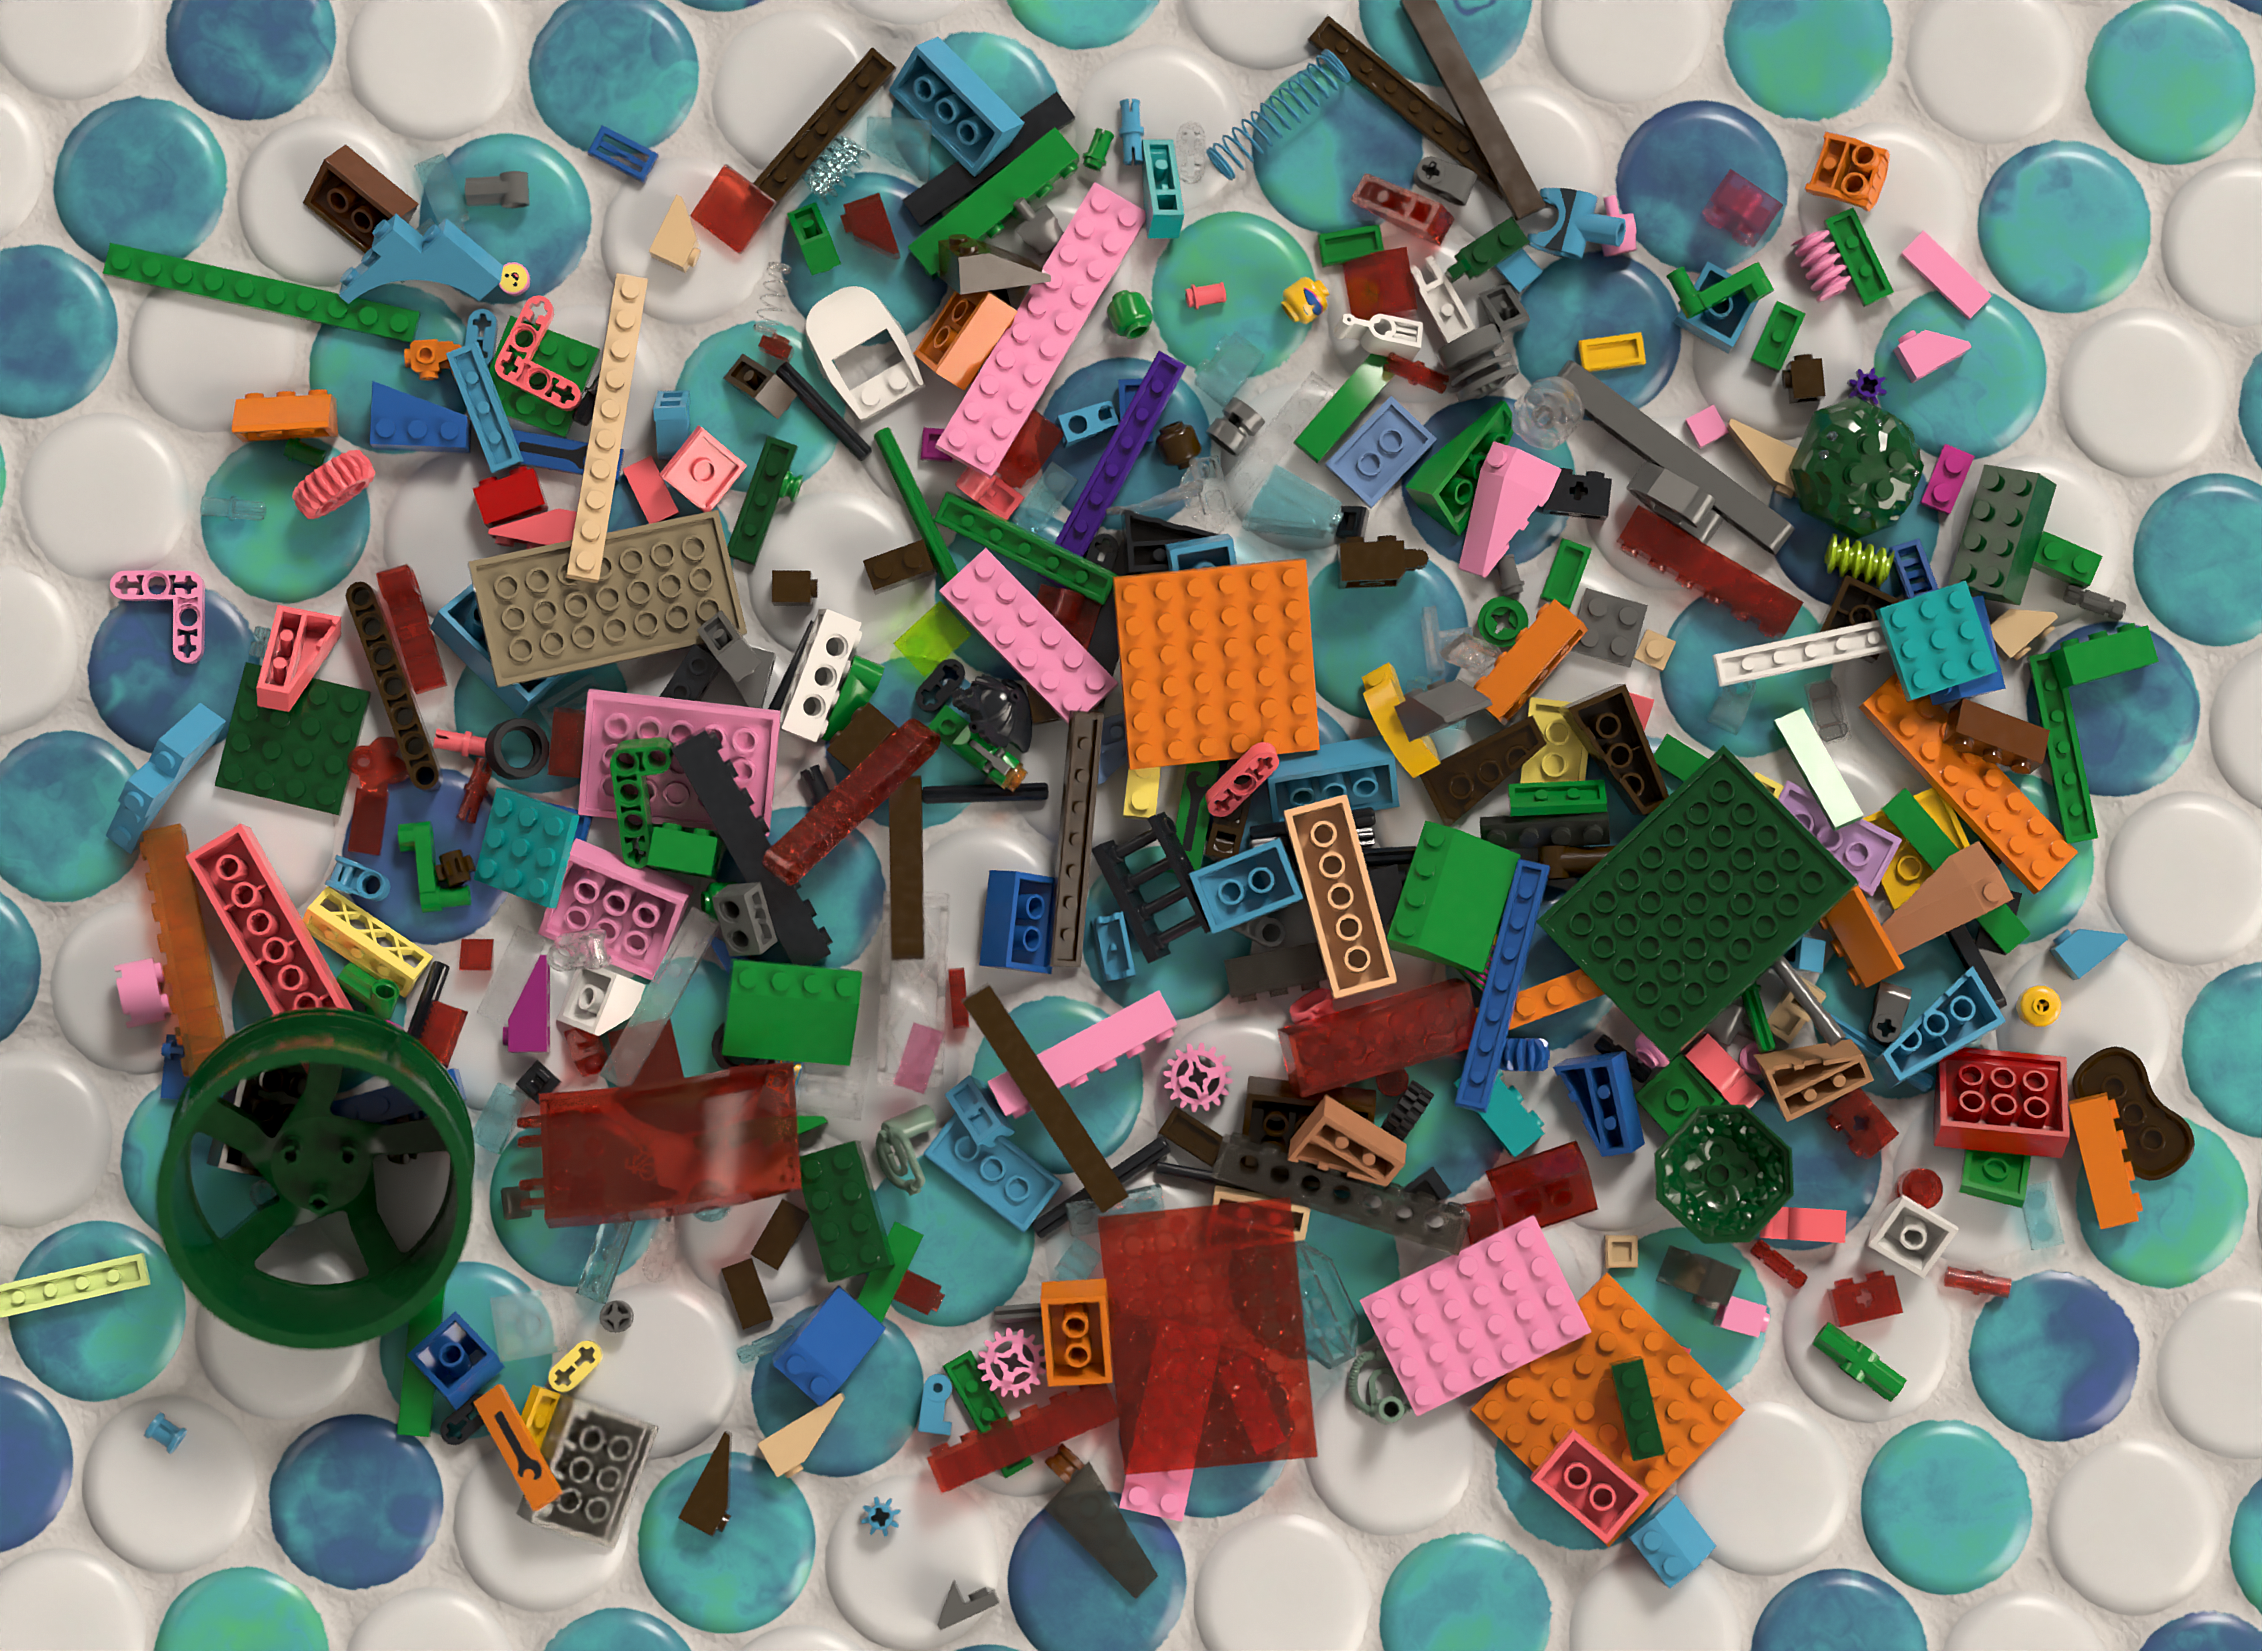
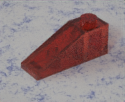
(1403, 208)

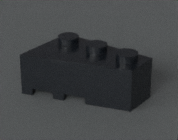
(1146, 540)

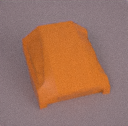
(1849, 171)

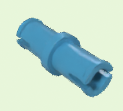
(1131, 132)

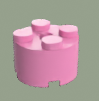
(141, 992)

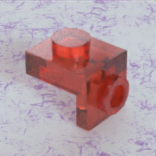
(586, 1051)

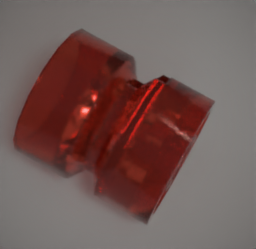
(1920, 1186)

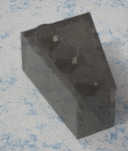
(1700, 1276)

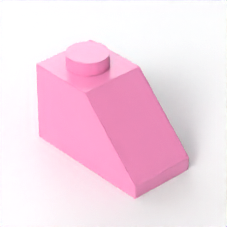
(1927, 352)

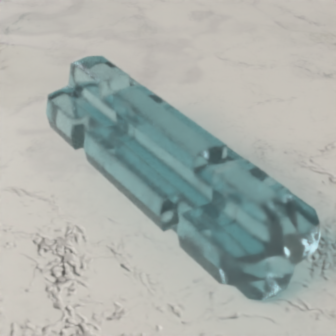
(764, 1345)

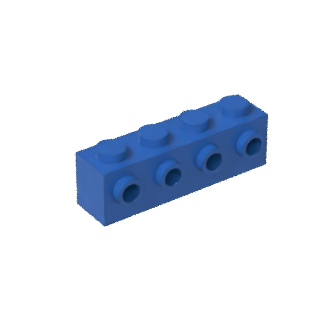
(385, 1104)

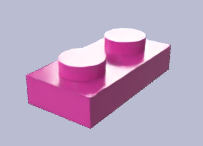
(1946, 479)

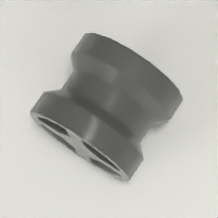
(615, 1320)

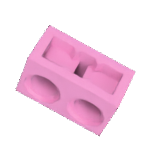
(1742, 1317)

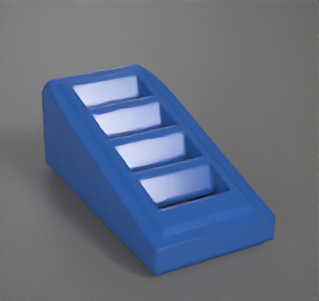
(1907, 589)

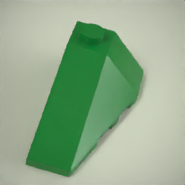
(1449, 479)

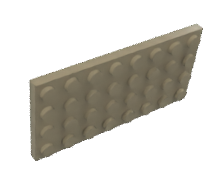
(649, 599)

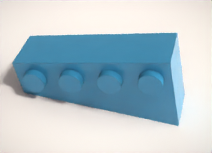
(1947, 1025)

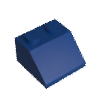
(456, 1360)

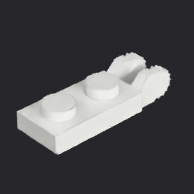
(1442, 302)

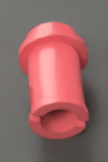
(1205, 295)

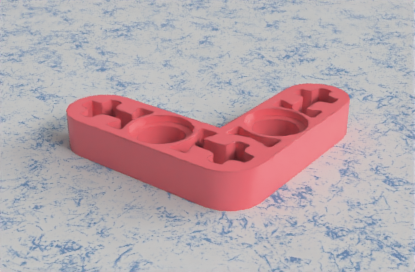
(526, 367)

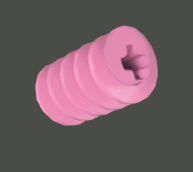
(1822, 265)

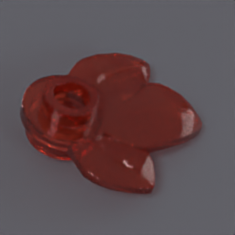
(383, 766)

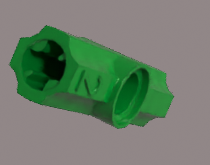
(1859, 1361)

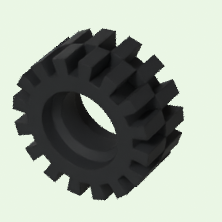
(1407, 1110)

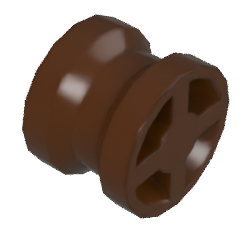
(1064, 1463)

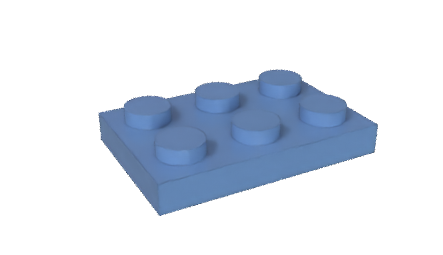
(1380, 452)

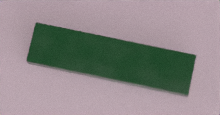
(761, 500)

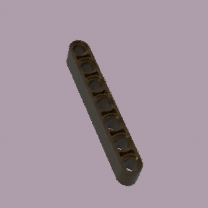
(383, 675)
(906, 871)

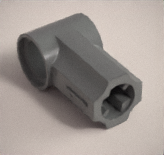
(507, 189)

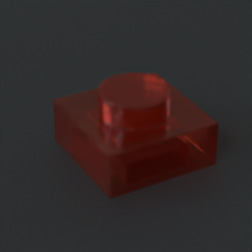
(777, 347)

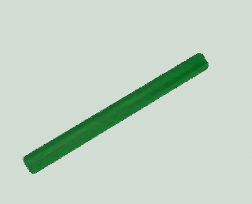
(916, 504)

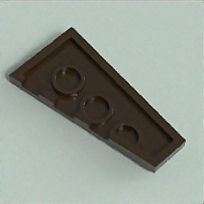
(1480, 768)

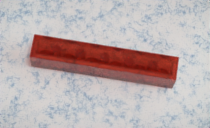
(1709, 572)
(1022, 1437)

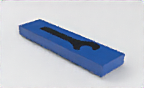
(555, 453)

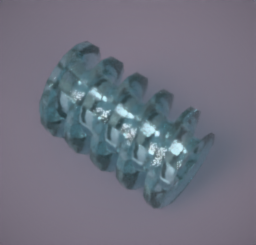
(834, 168)

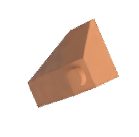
(1953, 895)

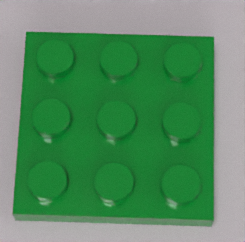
(556, 353)

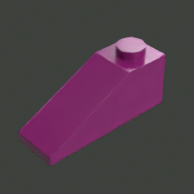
(530, 1020)

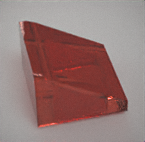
(477, 955)

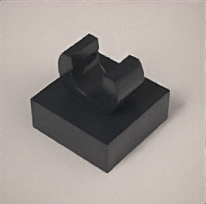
(538, 1081)

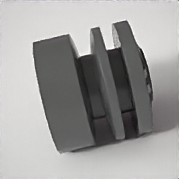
(1478, 365)

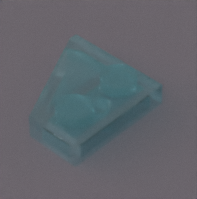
(902, 142)

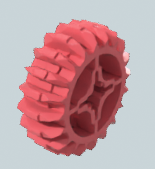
(333, 484)

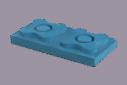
(996, 1175)

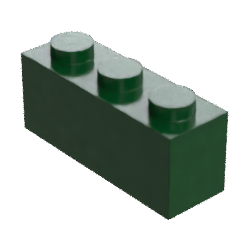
(1637, 1408)

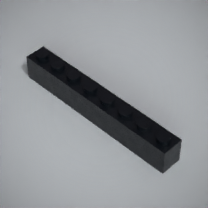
(748, 844)

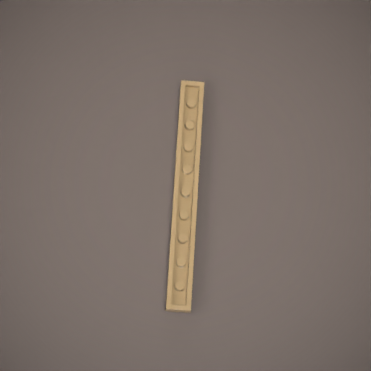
(607, 428)

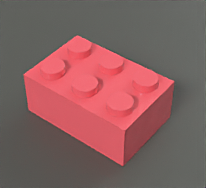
(1589, 1485)

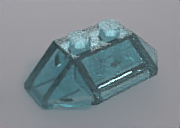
(1327, 1309)

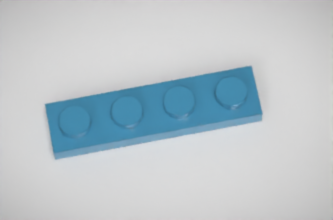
(484, 407)

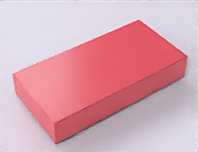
(651, 490)

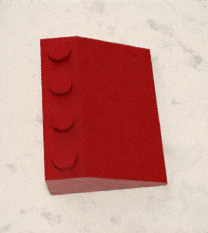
(2002, 1102)

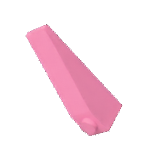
(1505, 496)

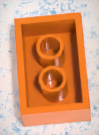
(1076, 1332)

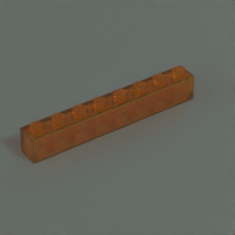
(184, 943)

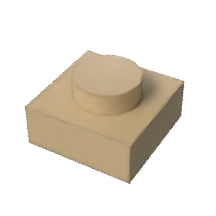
(1654, 650)

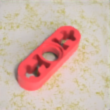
(1239, 792)

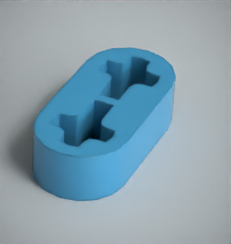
(490, 333)

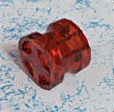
(1390, 1079)

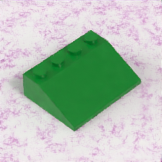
(1452, 898)
(791, 1012)

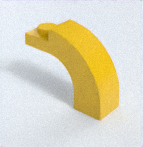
(1381, 696)

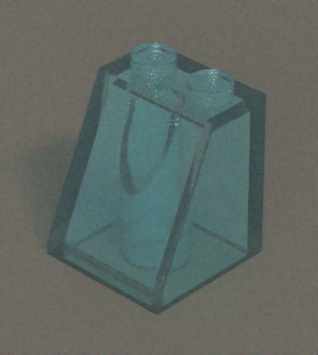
(1292, 508)

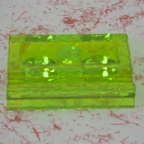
(932, 639)

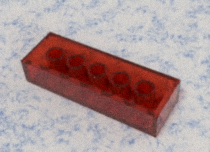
(1378, 1037)

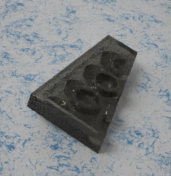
(1098, 1525)

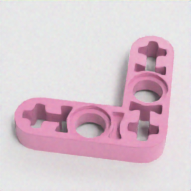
(181, 602)

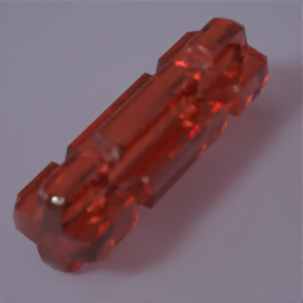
(1778, 1264)

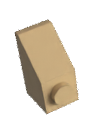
(676, 238)

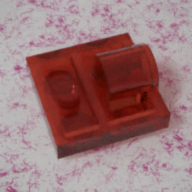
(1072, 611)

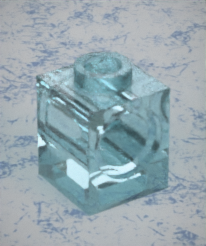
(1077, 1261)

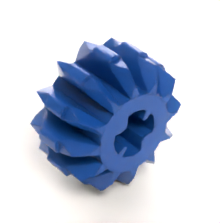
(1525, 1054)

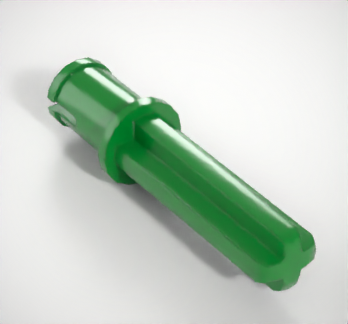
(1758, 1019)

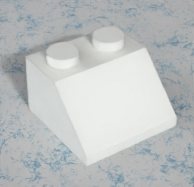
(1911, 1235)

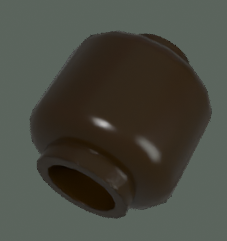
(1178, 444)

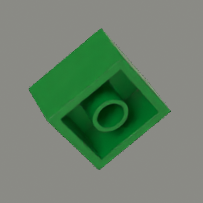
(685, 852)

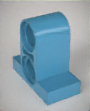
(672, 421)

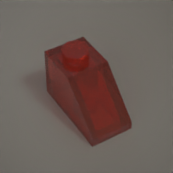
(870, 225)

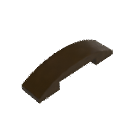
(1228, 830)

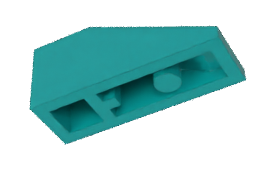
(1161, 189)

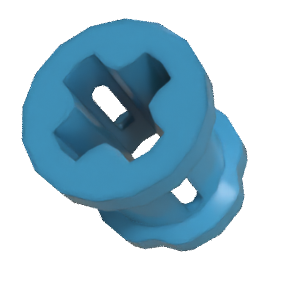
(165, 1433)

